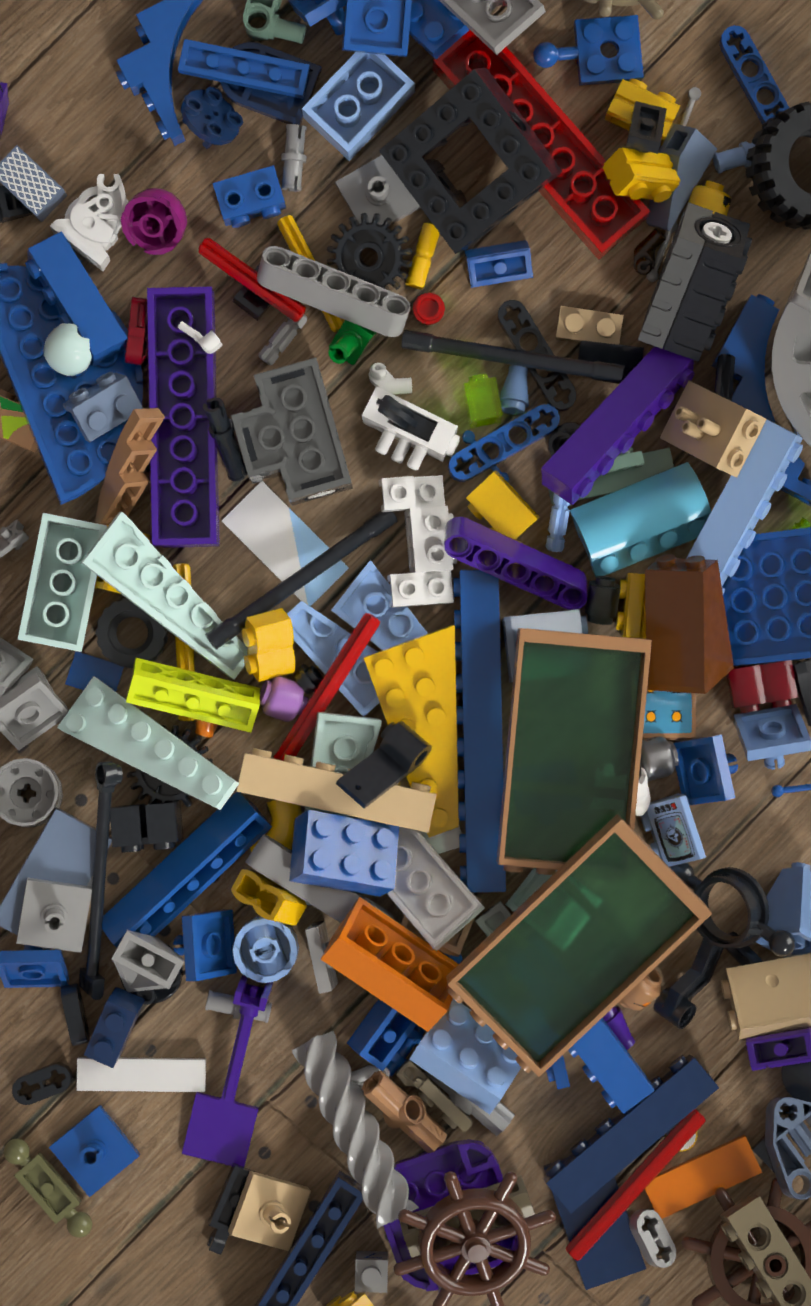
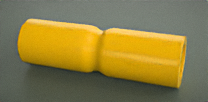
(422, 259)

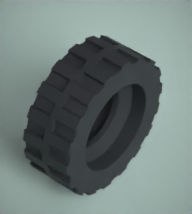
(108, 639)

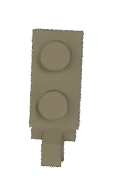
(433, 1094)

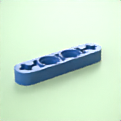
(751, 85)
(504, 444)

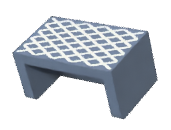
(30, 183)

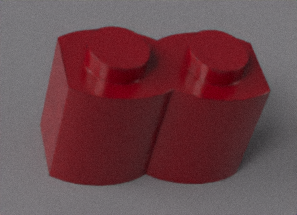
(762, 685)

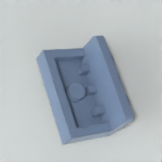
(102, 405)

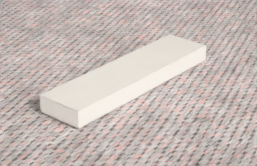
(143, 1075)

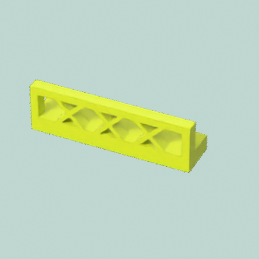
(193, 695)

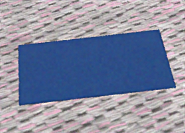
(86, 667)

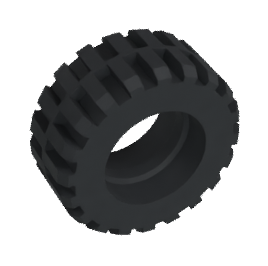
(771, 167)

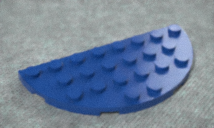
(24, 326)

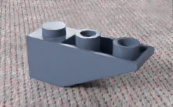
(690, 158)

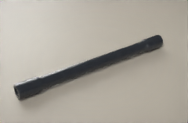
(596, 370)
(370, 529)

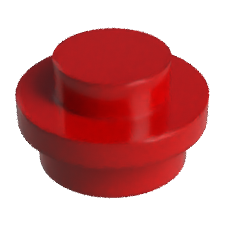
(428, 308)

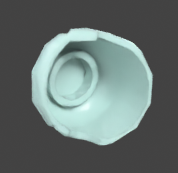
(67, 350)

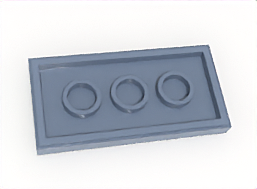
(60, 855)

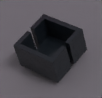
(146, 824)

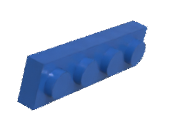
(243, 68)

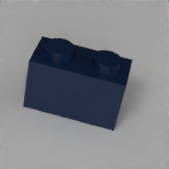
(114, 1027)

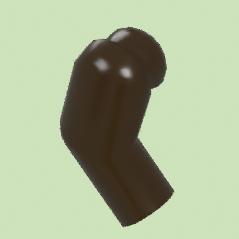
(645, 252)

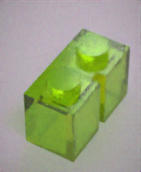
(482, 401)

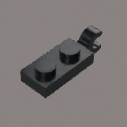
(226, 1206)

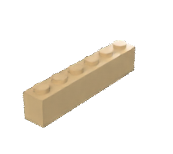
(317, 789)

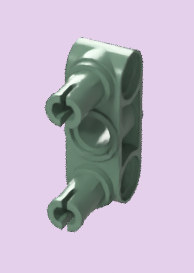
(274, 25)

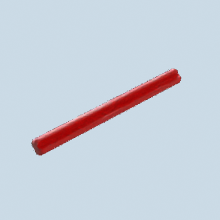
(328, 686)
(635, 1185)

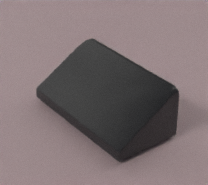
(611, 353)

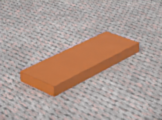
(701, 1176)

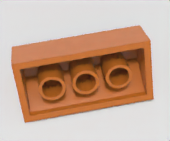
(391, 964)

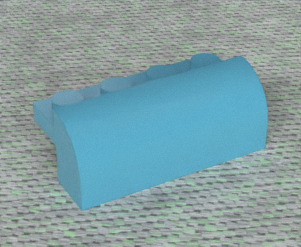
(642, 519)

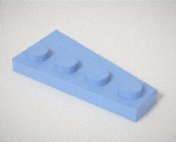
(322, 643)

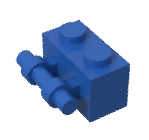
(385, 1037)

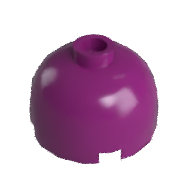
(154, 221)

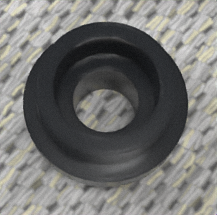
(308, 678)

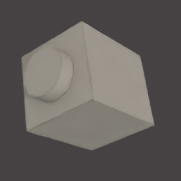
(371, 1271)

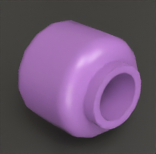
(282, 698)

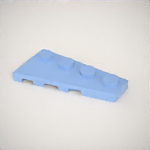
(372, 595)

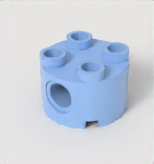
(265, 950)

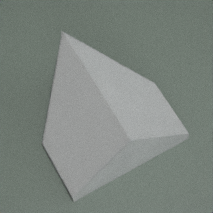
(145, 962)

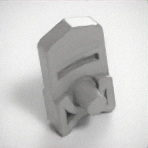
(12, 537)

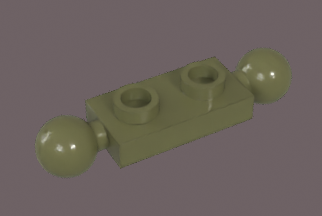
(48, 1188)

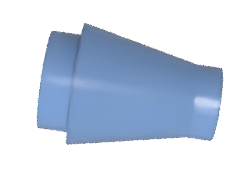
(515, 391)

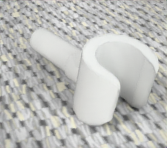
(209, 343)

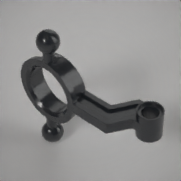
(675, 1001)

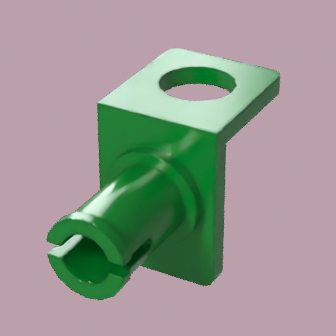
(349, 343)

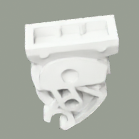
(94, 224)

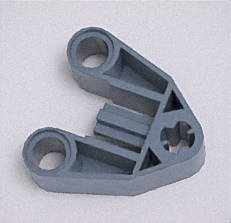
(782, 1154)

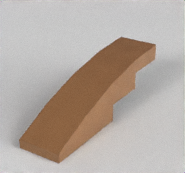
(125, 471)

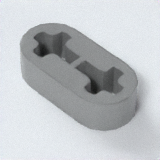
(651, 1239)

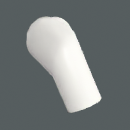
(383, 379)
(362, 1074)

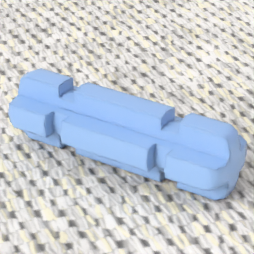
(557, 524)

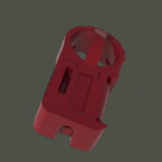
(136, 332)

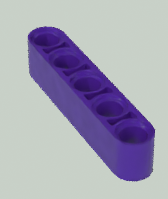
(562, 582)

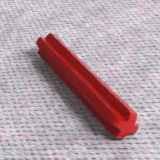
(247, 276)

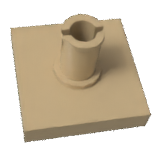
(269, 1211)

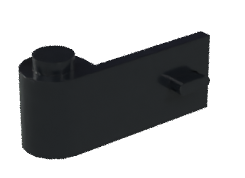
(396, 758)

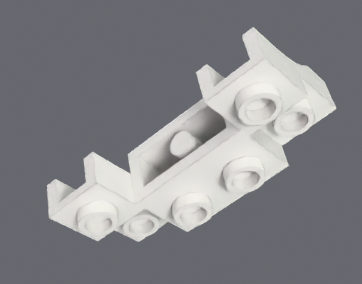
(425, 530)

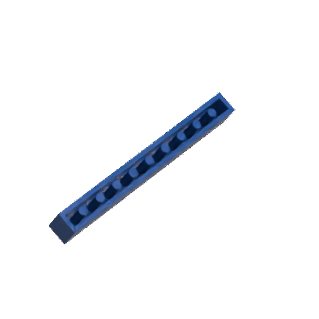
(481, 728)

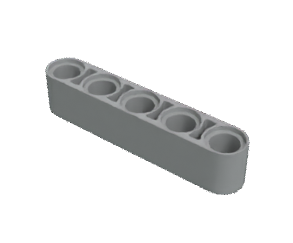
(333, 291)
(275, 862)

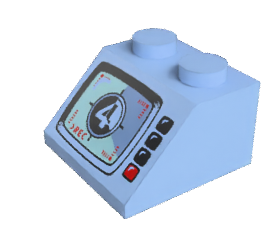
(673, 830)

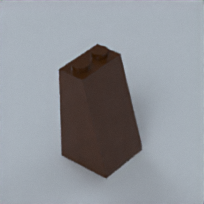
(686, 625)

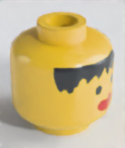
(711, 197)

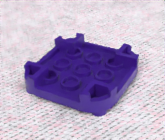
(425, 1174)

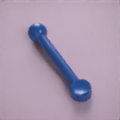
(469, 438)
(778, 790)

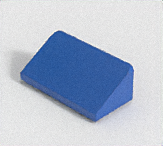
(499, 263)

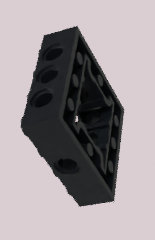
(508, 133)

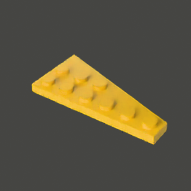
(419, 688)

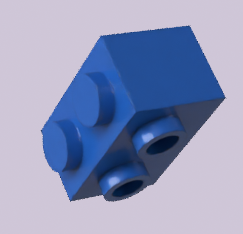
(249, 197)

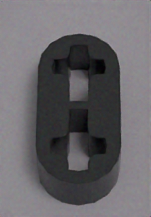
(75, 1014)
(39, 1076)

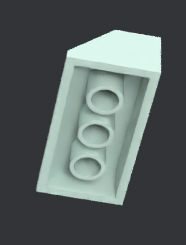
(60, 584)

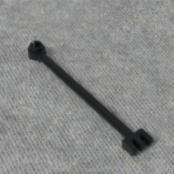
(107, 777)

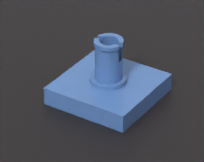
(772, 734)

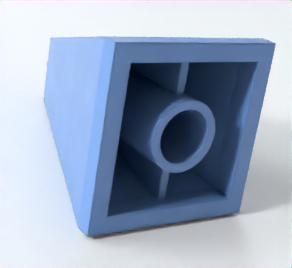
(791, 906)

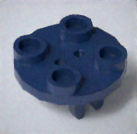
(210, 117)

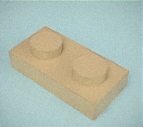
(588, 325)

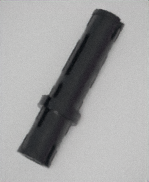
(222, 430)

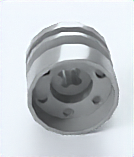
(43, 780)

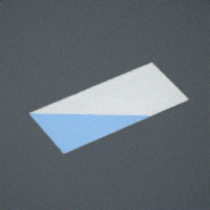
(281, 540)

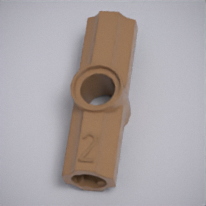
(404, 1111)

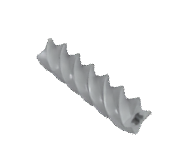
(354, 1128)

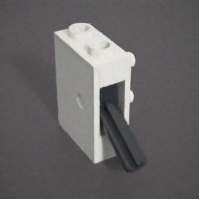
(410, 426)

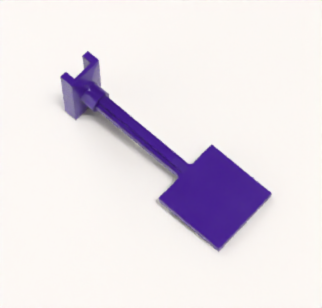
(220, 1126)

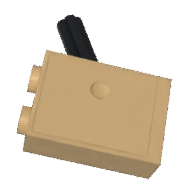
(767, 994)

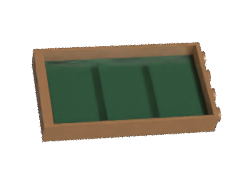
(570, 744)
(577, 946)

